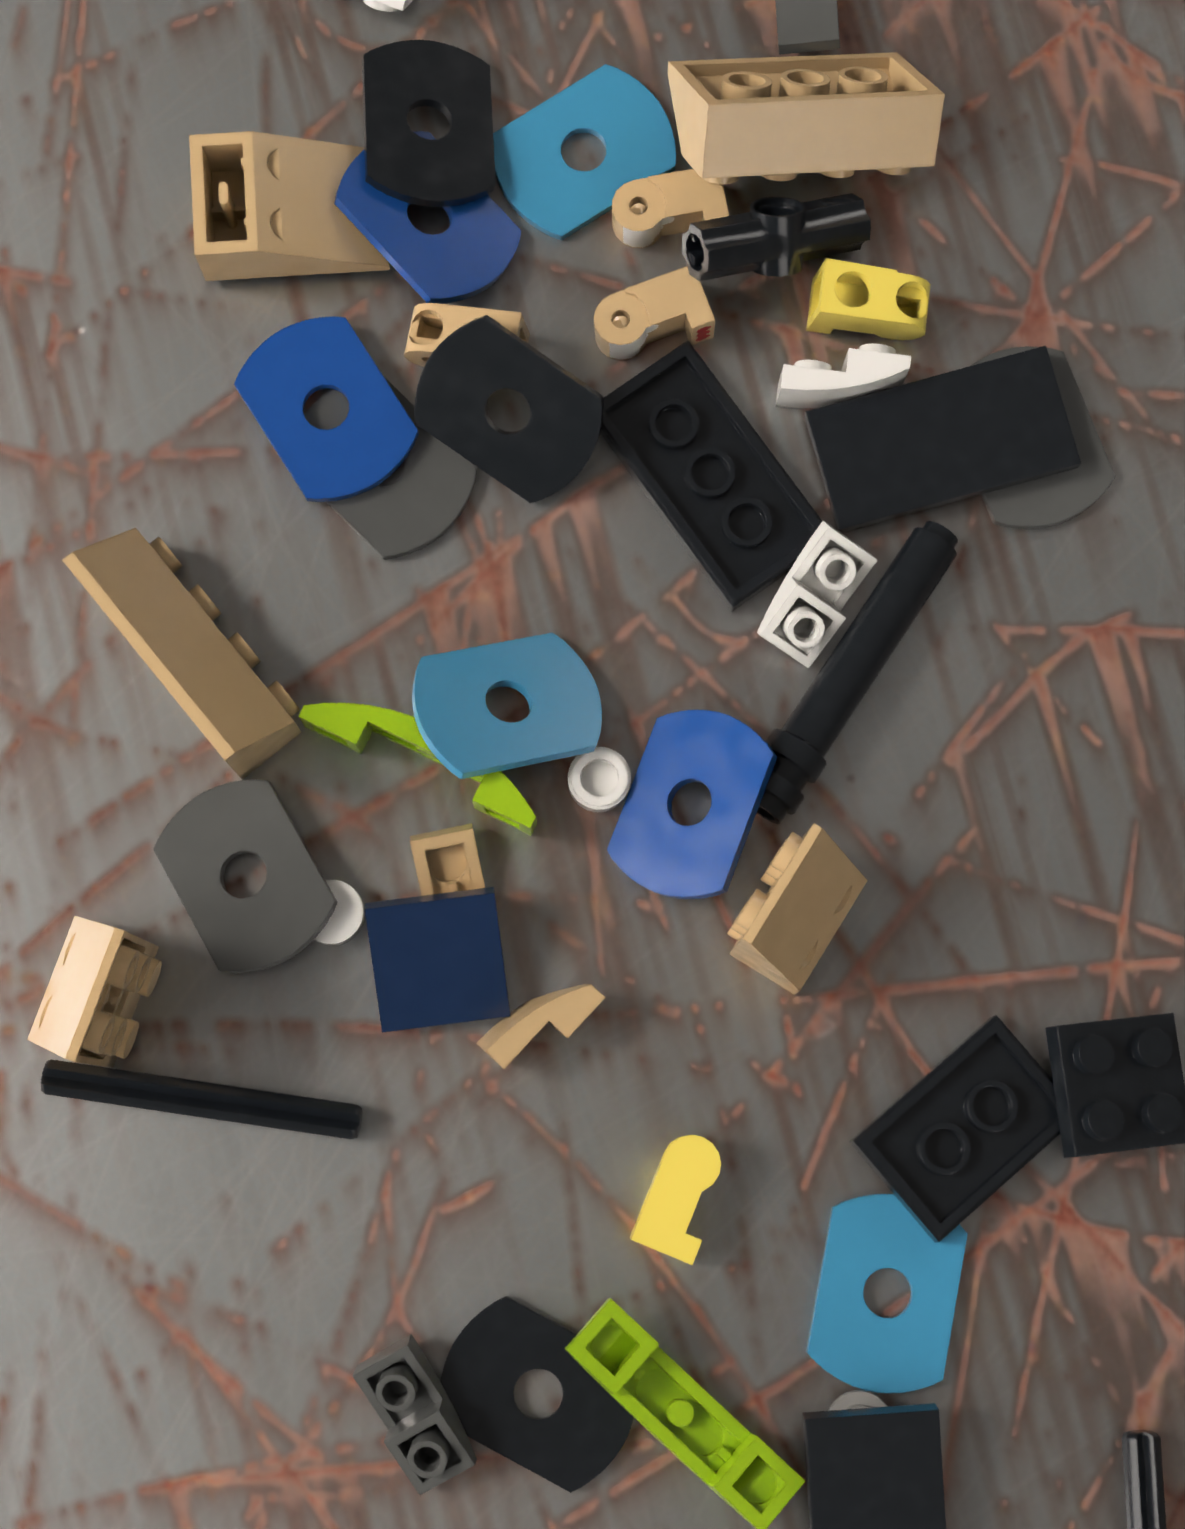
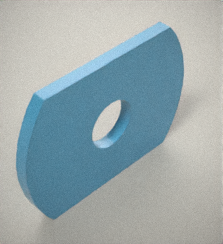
(602, 104)
(473, 742)
(874, 1350)

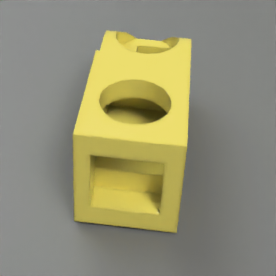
(868, 301)
(684, 1171)

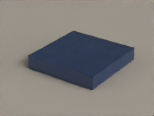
(437, 959)

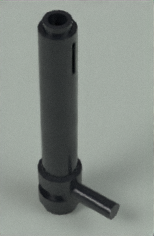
(854, 667)

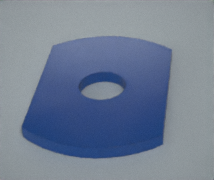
(437, 266)
(336, 460)
(699, 857)

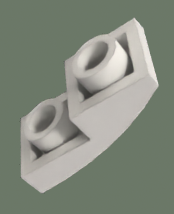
(863, 372)
(814, 592)

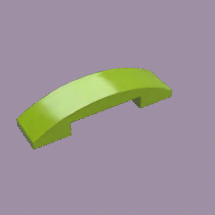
(354, 723)
(684, 1416)

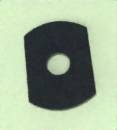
(421, 169)
(563, 409)
(480, 1382)

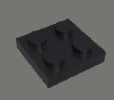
(1117, 1084)

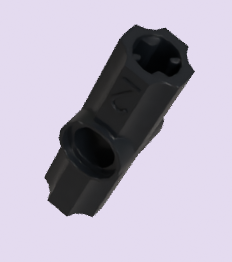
(775, 236)

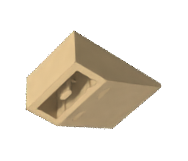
(270, 208)
(800, 913)
(95, 994)

